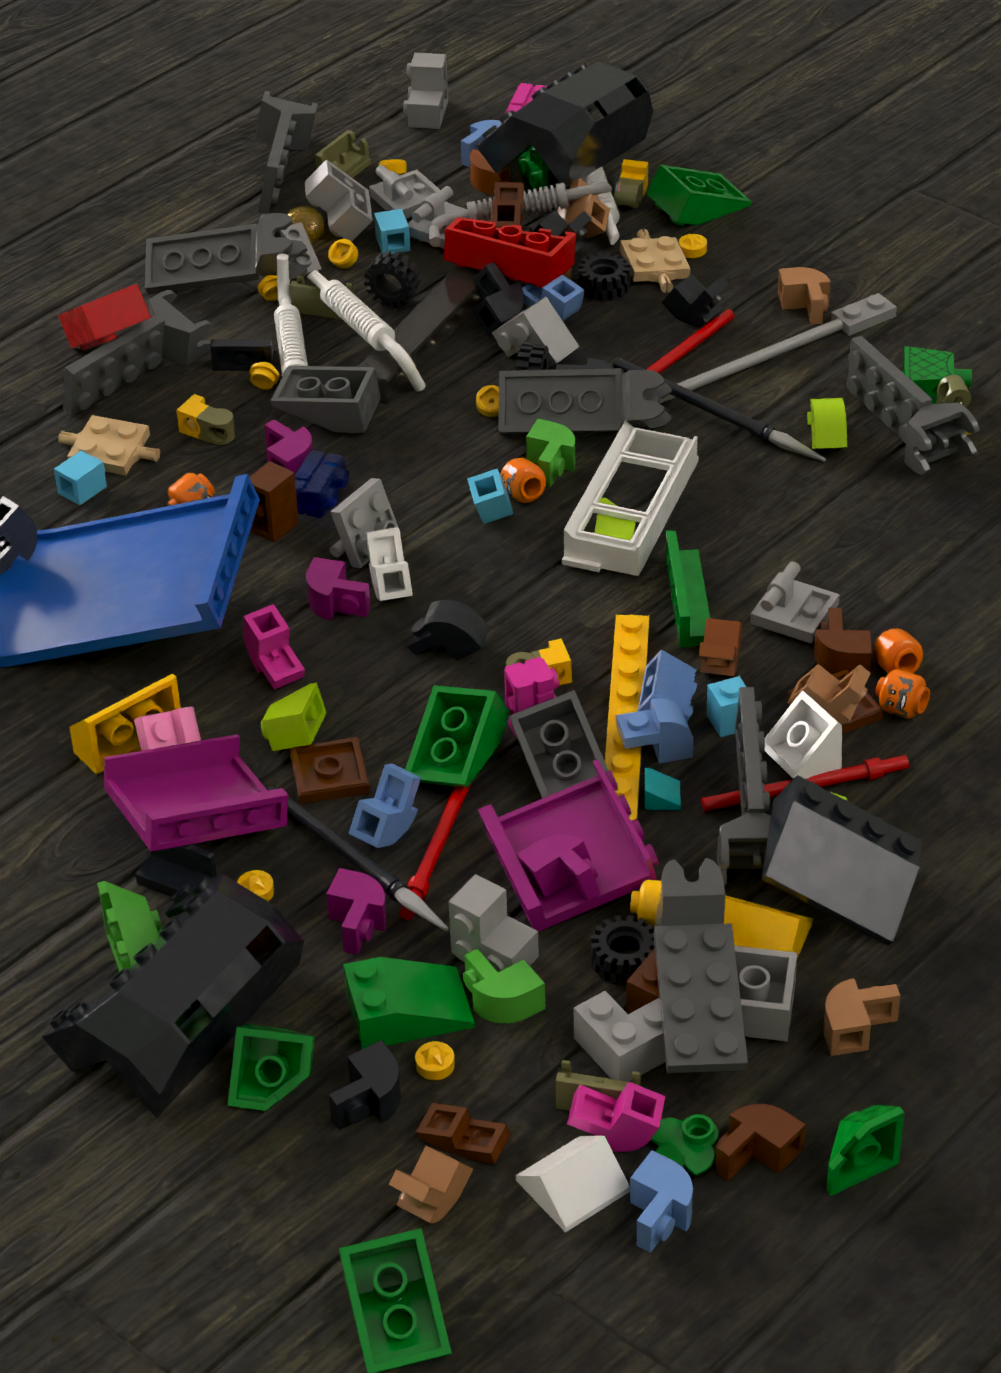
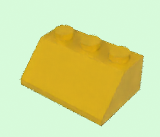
(114, 729)
(765, 926)

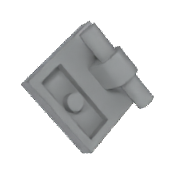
(401, 191)
(431, 208)
(360, 513)
(793, 606)

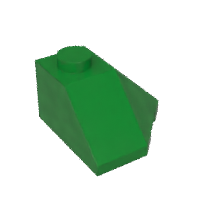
(268, 1065)
(865, 1146)

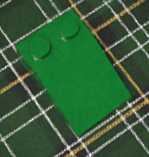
(694, 195)
(457, 735)
(404, 1000)
(394, 1301)

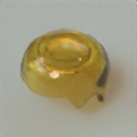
(311, 220)

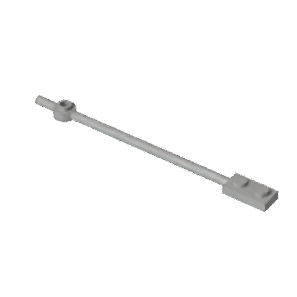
(849, 319)

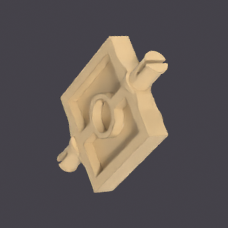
(655, 259)
(112, 442)

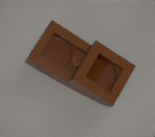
(457, 1133)

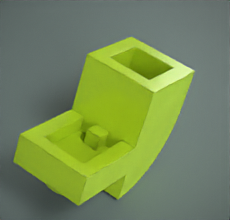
(828, 423)

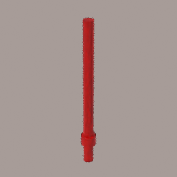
(692, 342)
(870, 769)
(419, 883)

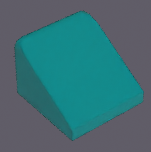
(661, 791)

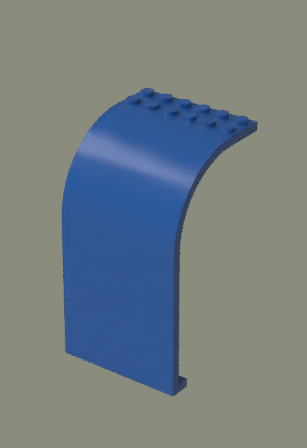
(126, 578)

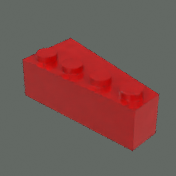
(517, 253)
(100, 319)

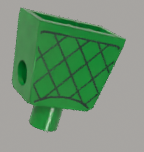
(929, 367)

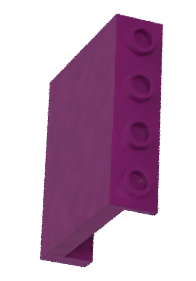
(192, 793)
(595, 816)

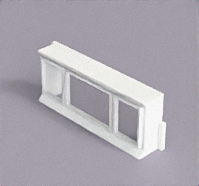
(642, 448)

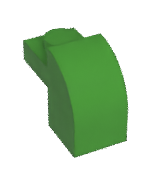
(552, 448)
(505, 994)

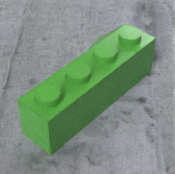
(129, 926)

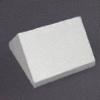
(805, 739)
(575, 1181)

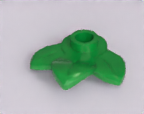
(688, 1142)

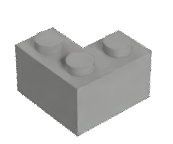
(427, 91)
(342, 199)
(537, 326)
(482, 923)
(619, 1039)

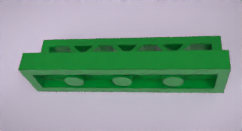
(687, 592)

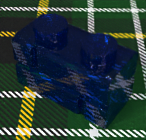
(319, 482)

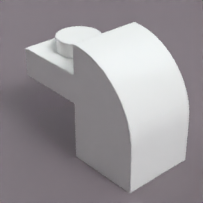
(387, 564)

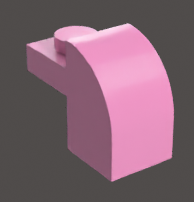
(167, 728)

